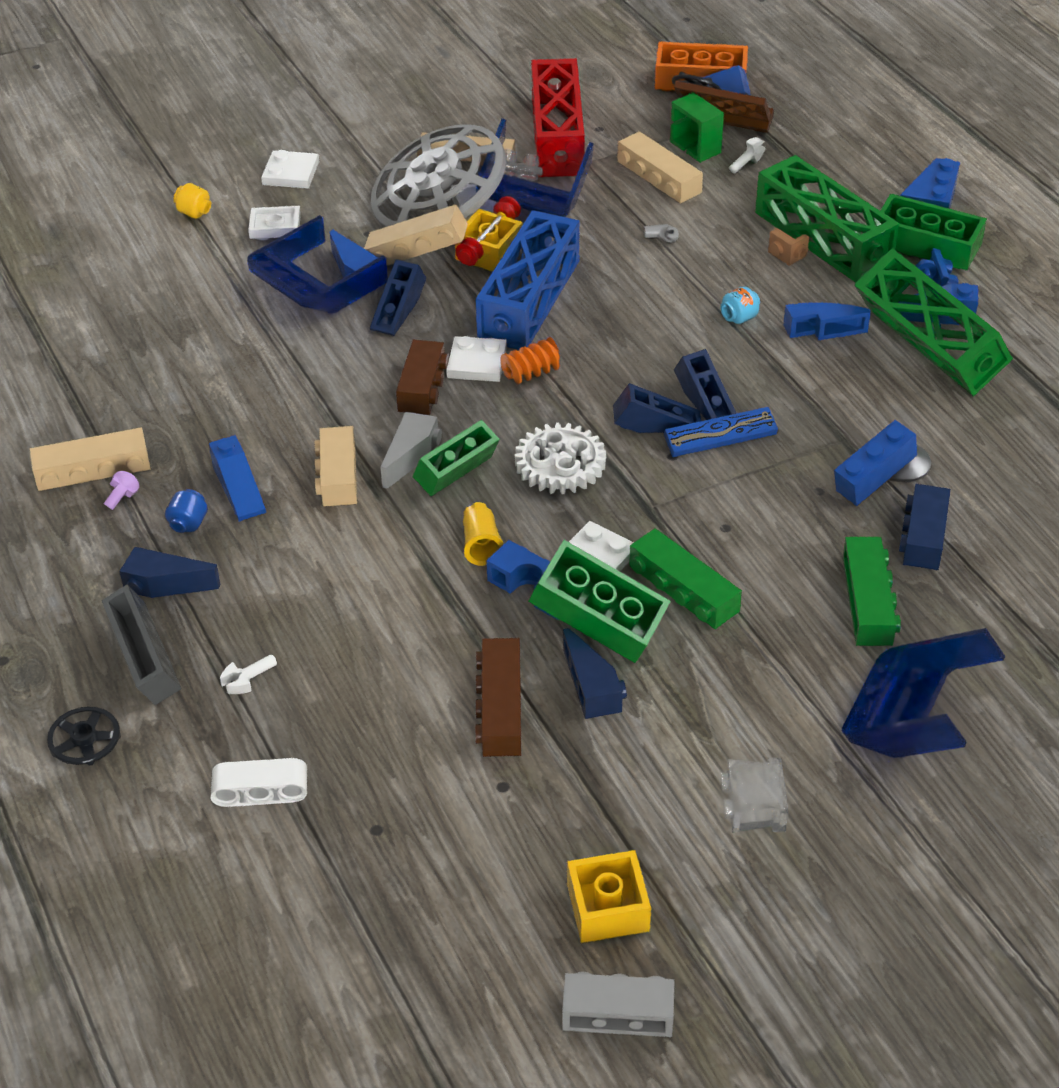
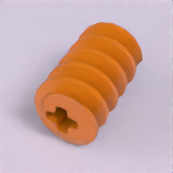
(530, 359)

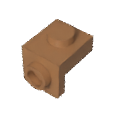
(787, 248)

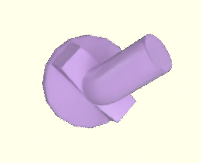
(124, 484)

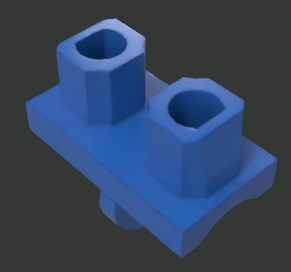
(938, 268)

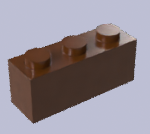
(421, 377)

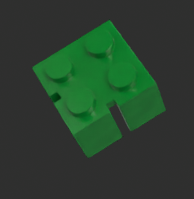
(699, 131)

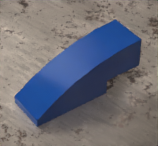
(825, 320)

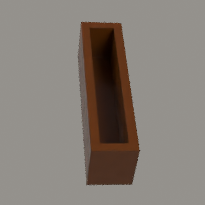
(500, 697)

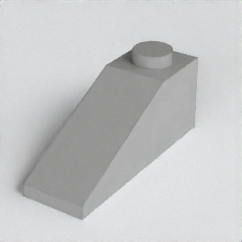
(412, 440)

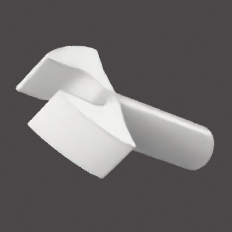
(754, 153)
(244, 675)

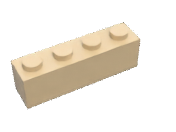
(660, 167)
(418, 235)
(89, 459)

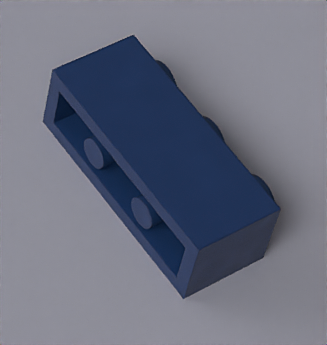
(925, 526)

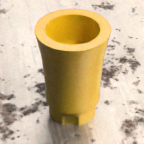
(480, 534)

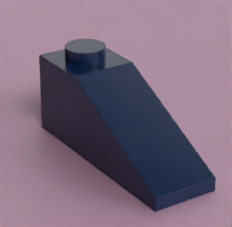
(398, 297)
(703, 385)
(651, 412)
(163, 574)
(593, 678)

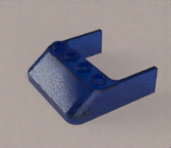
(535, 195)
(274, 266)
(903, 688)

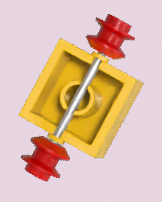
(489, 234)

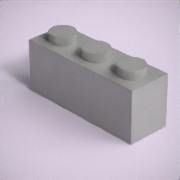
(618, 1004)

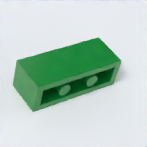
(455, 457)

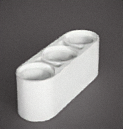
(259, 782)

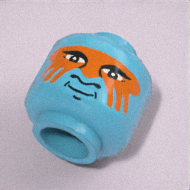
(740, 305)

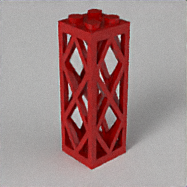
(558, 96)

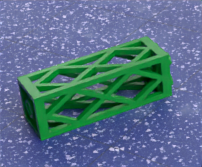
(784, 189)
(985, 350)

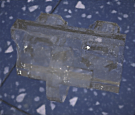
(528, 170)

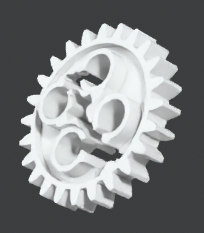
(560, 466)

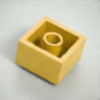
(608, 896)

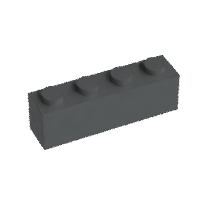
(141, 645)

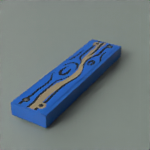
(720, 431)

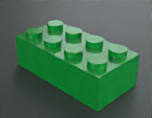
(932, 226)
(599, 601)

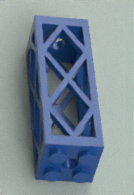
(519, 306)

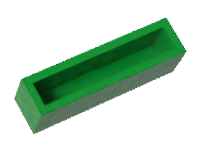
(685, 578)
(870, 592)

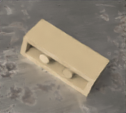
(336, 466)

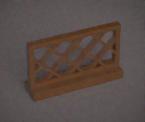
(738, 108)

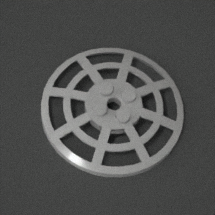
(446, 169)

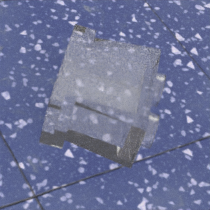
(755, 795)

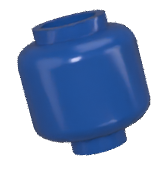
(186, 511)

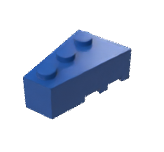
(935, 183)

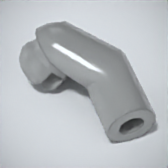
(663, 231)

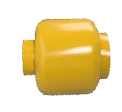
(192, 200)

